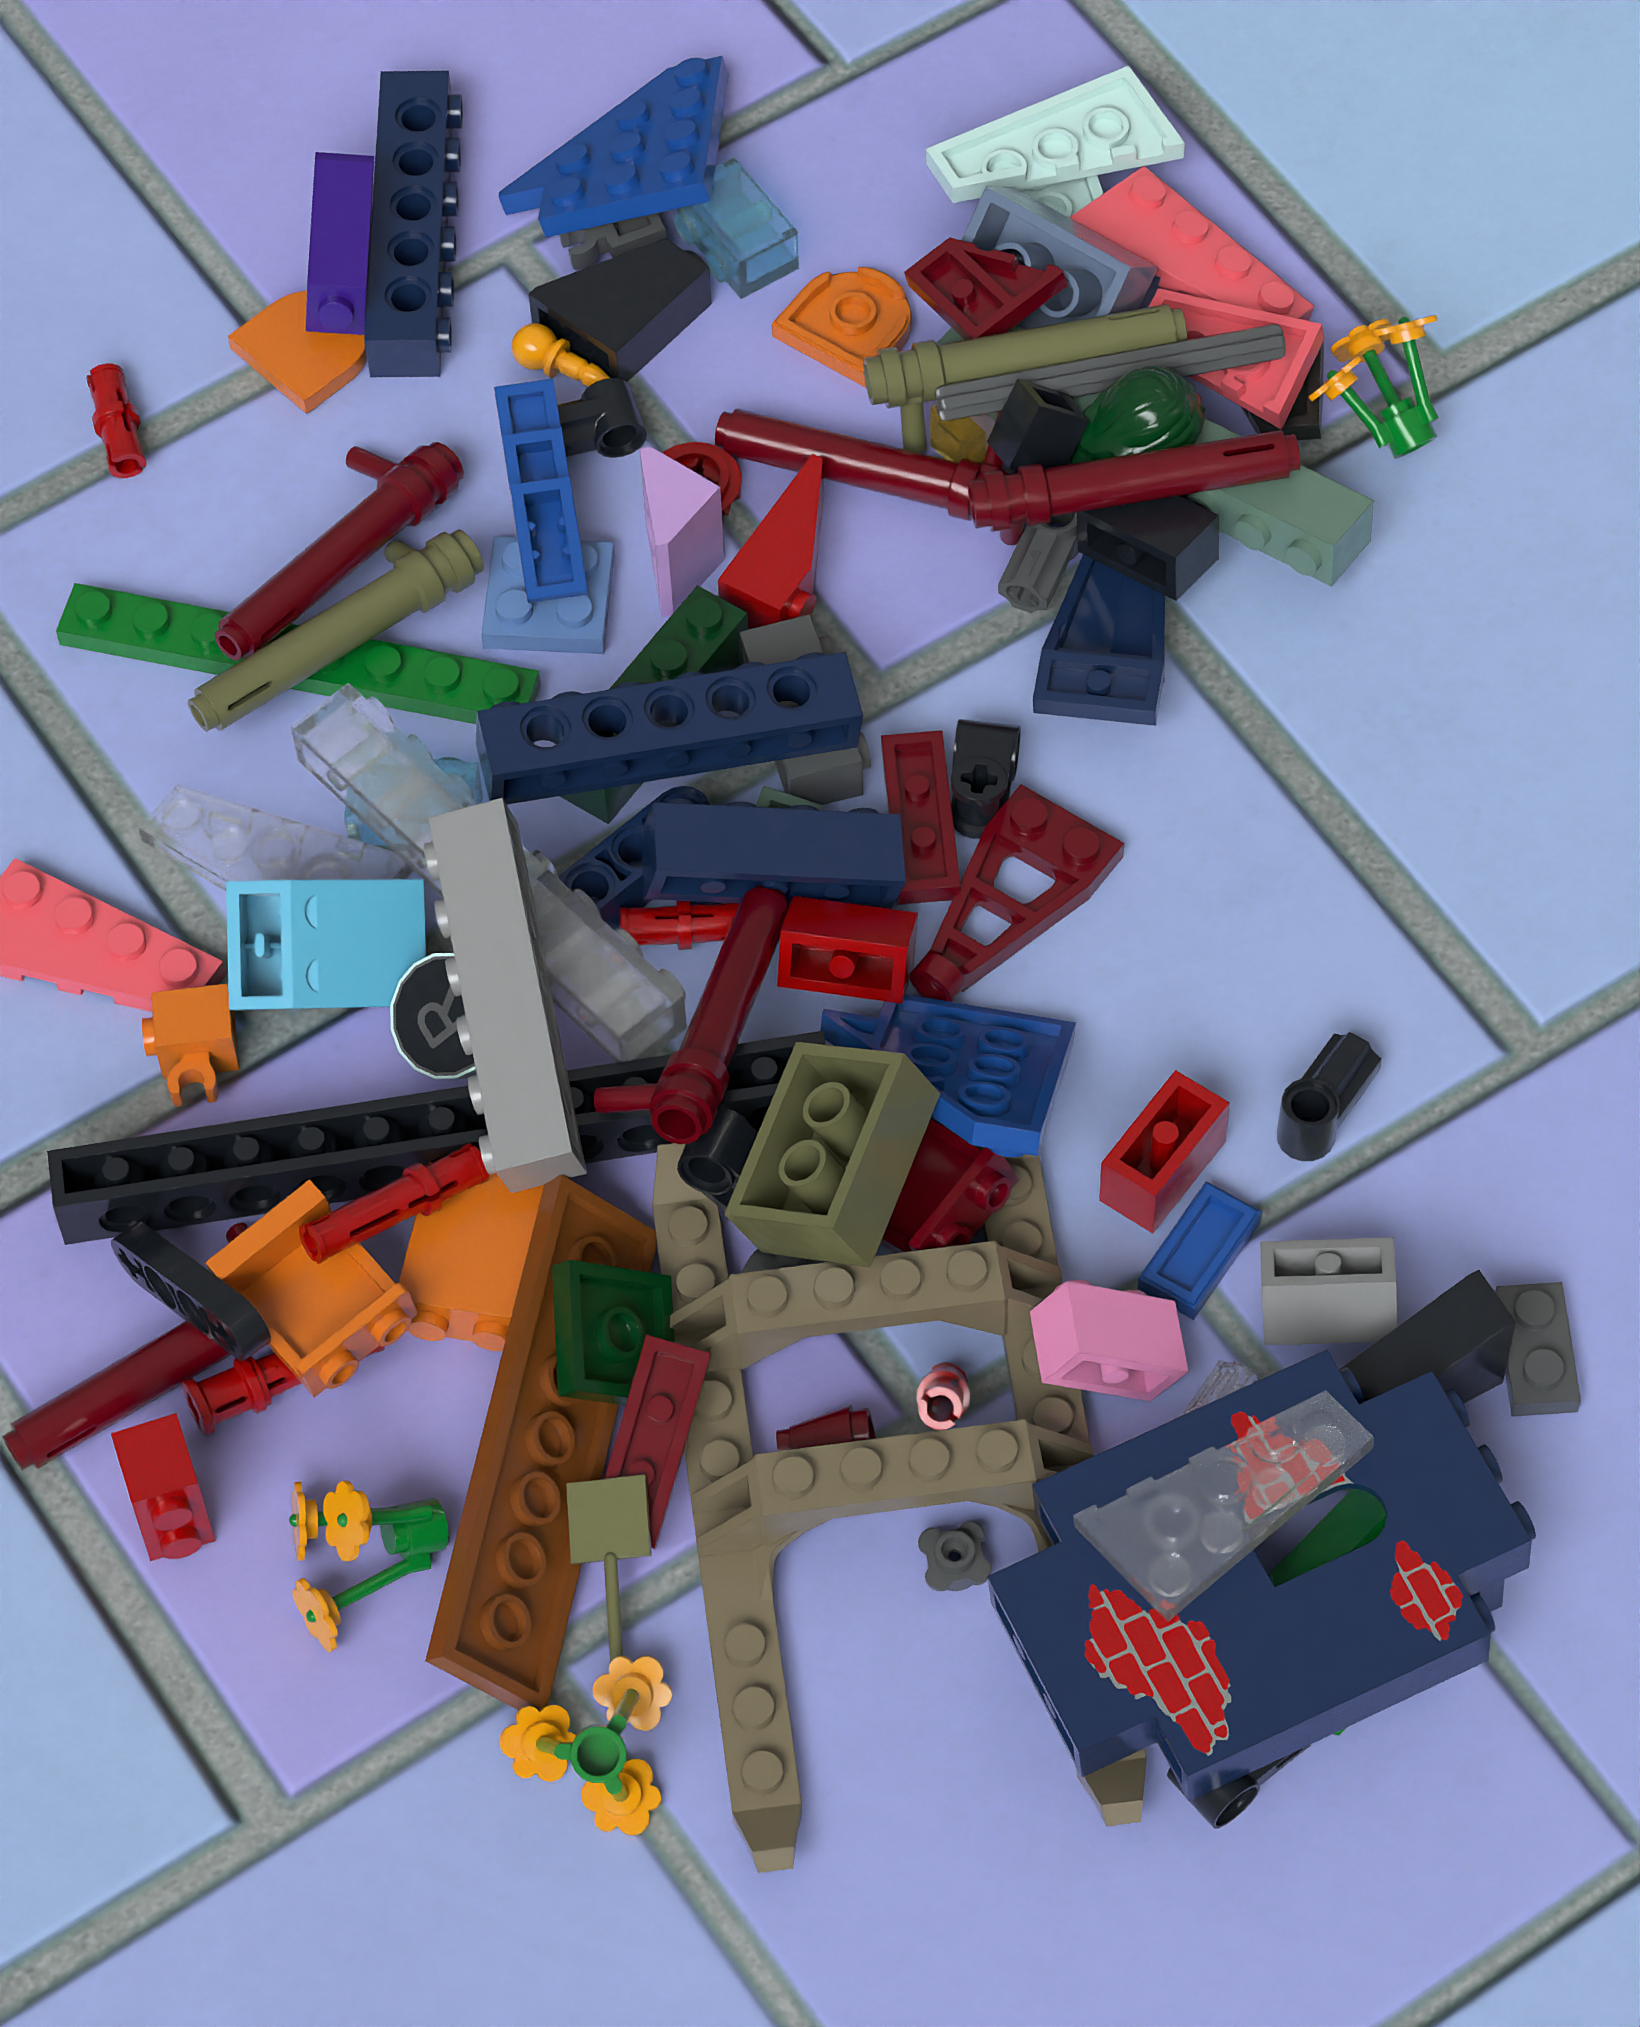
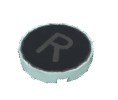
(425, 1021)

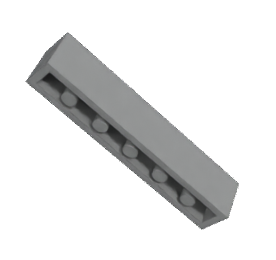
(505, 997)

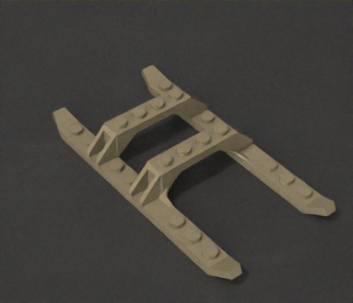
(761, 1503)

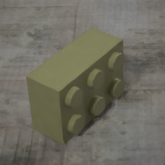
(832, 1154)

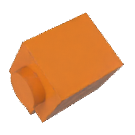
(192, 1037)

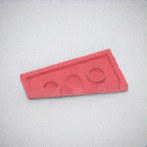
(1187, 247)
(89, 945)

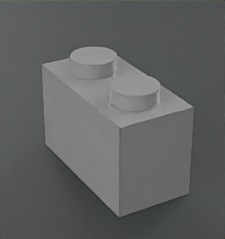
(1328, 1290)

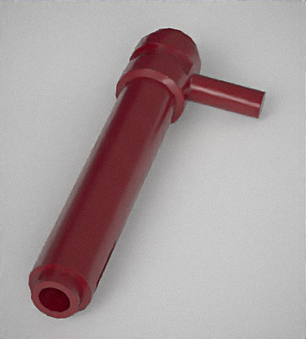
(854, 460)
(1041, 492)
(402, 499)
(697, 1074)
(113, 1391)

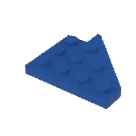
(635, 159)
(989, 1064)

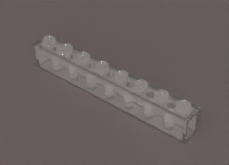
(396, 787)

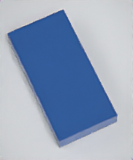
(1200, 1249)

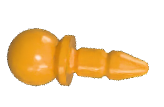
(538, 348)

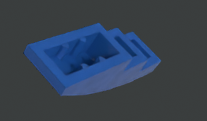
(540, 491)

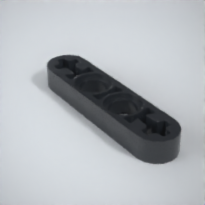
(191, 1291)

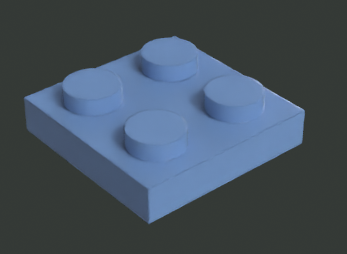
(550, 625)

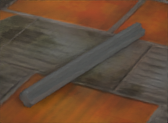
(1098, 373)

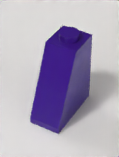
(339, 243)

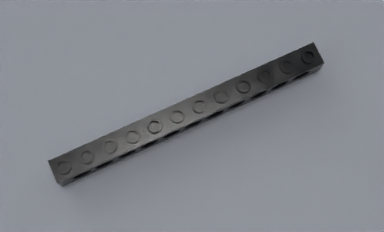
(348, 1148)

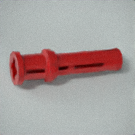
(238, 1390)

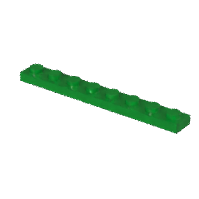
(391, 672)

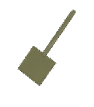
(609, 1525)

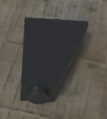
(625, 306)
(1457, 1336)

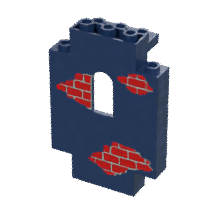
(1253, 1663)

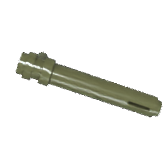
(912, 375)
(413, 584)

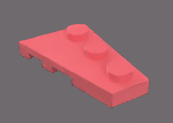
(1264, 387)

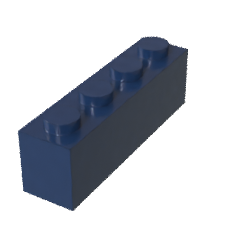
(800, 850)

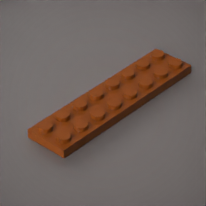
(511, 1555)

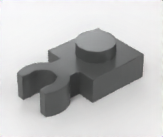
(612, 237)

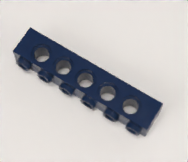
(411, 224)
(646, 751)

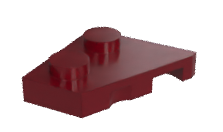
(981, 289)

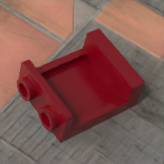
(947, 1193)

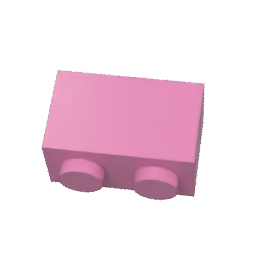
(1108, 1340)

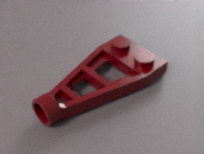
(1043, 838)

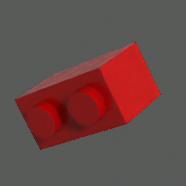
(847, 949)
(1164, 1151)
(163, 1488)

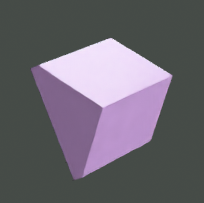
(681, 525)

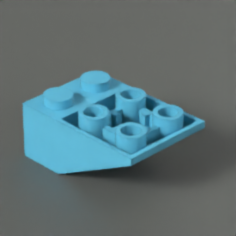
(321, 942)

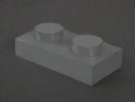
(1541, 1355)

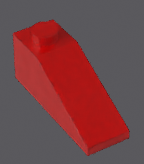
(778, 562)

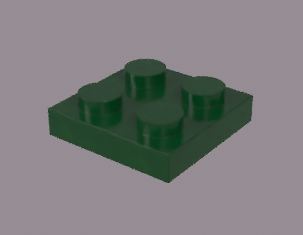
(603, 1326)

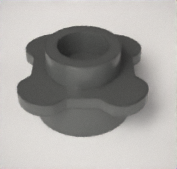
(954, 1575)

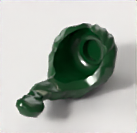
(1141, 414)

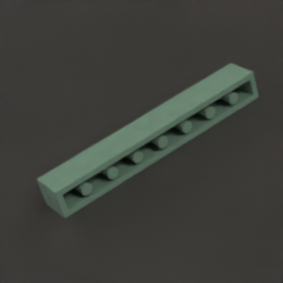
(1295, 519)

